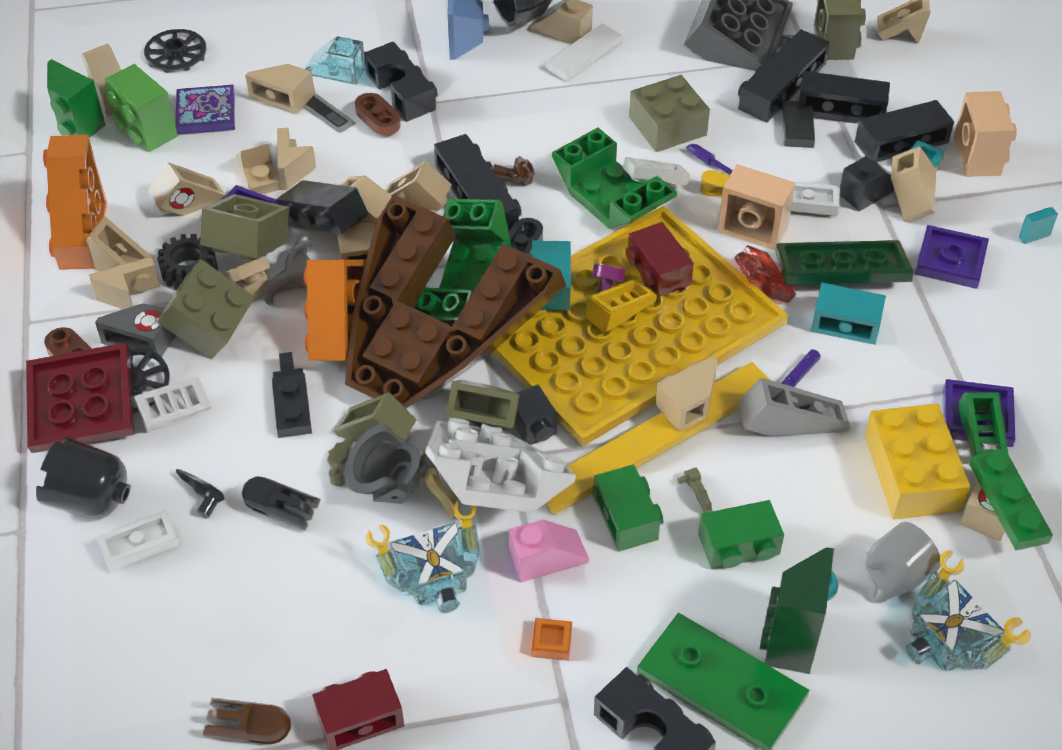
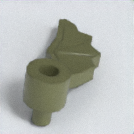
(336, 458)
(693, 479)

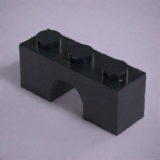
(410, 89)
(633, 703)

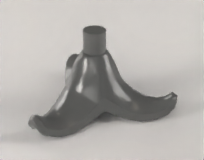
(294, 269)

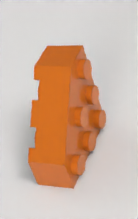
(73, 199)
(330, 306)

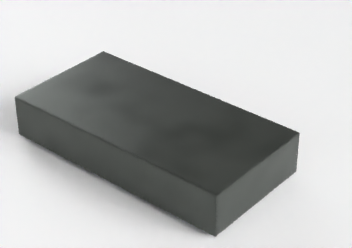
(798, 124)

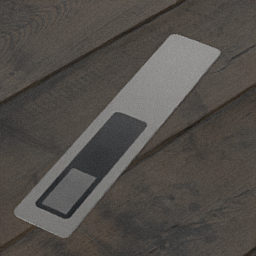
(329, 113)

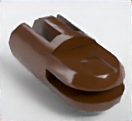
(247, 721)

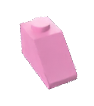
(544, 549)

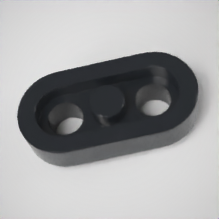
(524, 232)

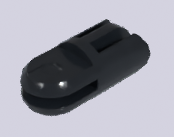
(279, 501)

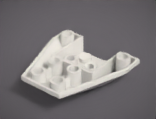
(495, 467)

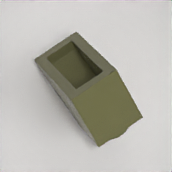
(483, 403)
(379, 410)

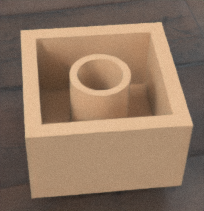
(984, 133)
(756, 206)

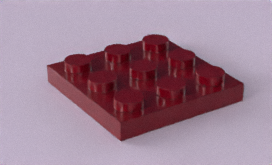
(79, 397)

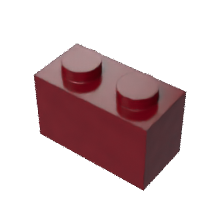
(659, 259)
(358, 709)

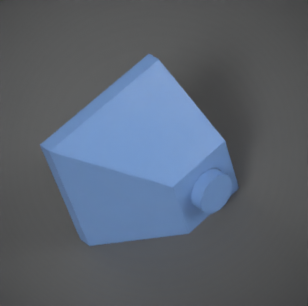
(465, 26)

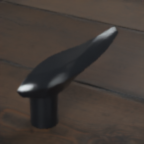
(211, 494)

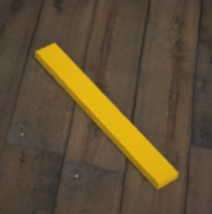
(652, 438)

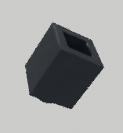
(535, 416)

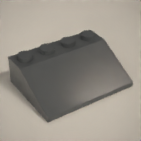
(738, 31)

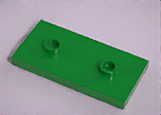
(723, 682)

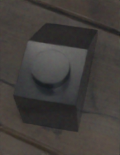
(865, 183)

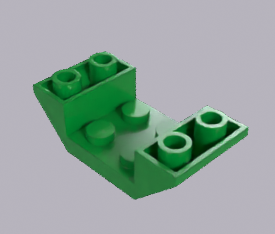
(602, 184)
(479, 235)

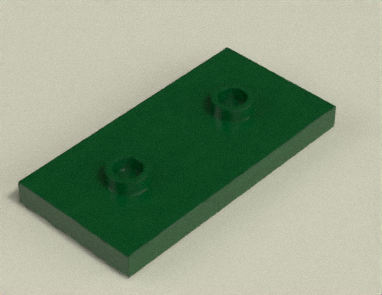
(843, 262)

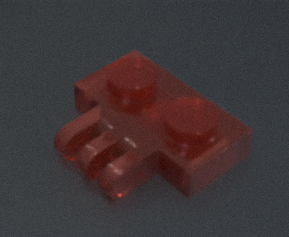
(763, 271)

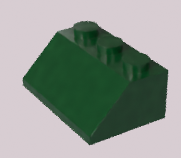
(797, 613)

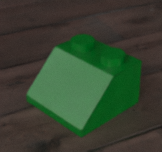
(73, 101)

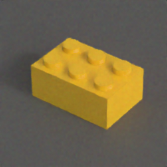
(916, 461)

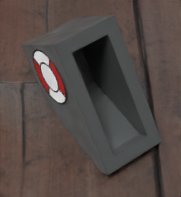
(135, 327)

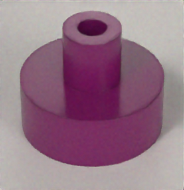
(607, 276)

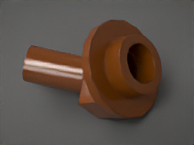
(521, 172)

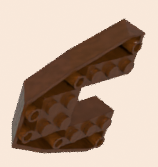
(410, 351)

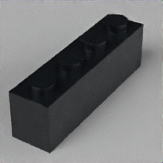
(782, 75)
(471, 176)

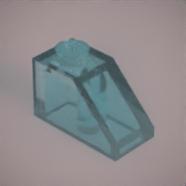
(339, 60)

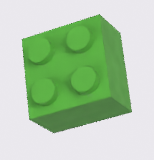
(141, 107)

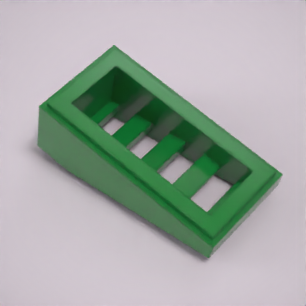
(991, 403)

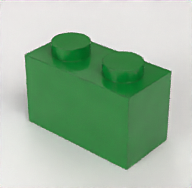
(627, 507)
(740, 534)

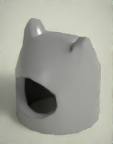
(901, 561)

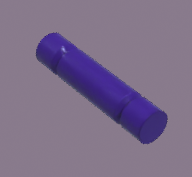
(802, 368)

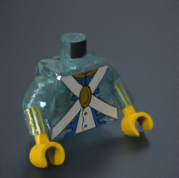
(432, 562)
(956, 627)

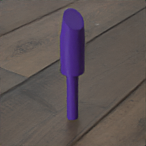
(707, 157)

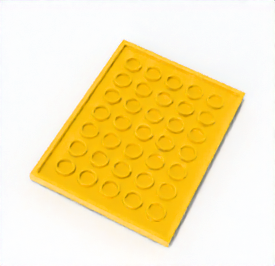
(614, 375)

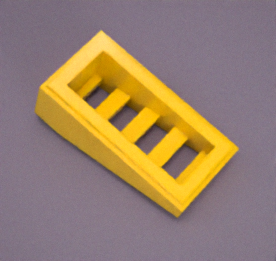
(616, 304)

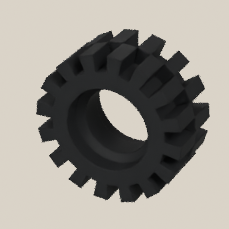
(181, 251)

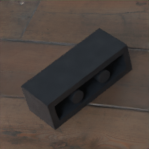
(843, 96)
(899, 130)
(323, 206)

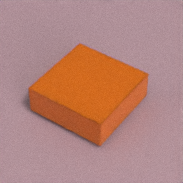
(551, 639)

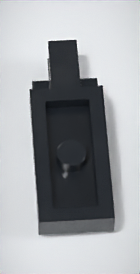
(290, 399)

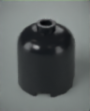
(82, 480)

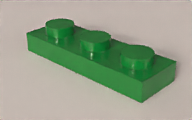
(1010, 499)

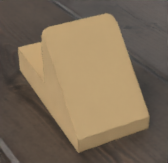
(910, 15)
(293, 161)
(259, 169)
(251, 276)
(117, 283)

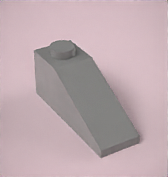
(787, 410)

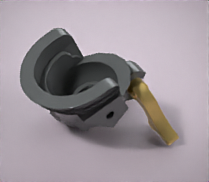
(392, 469)

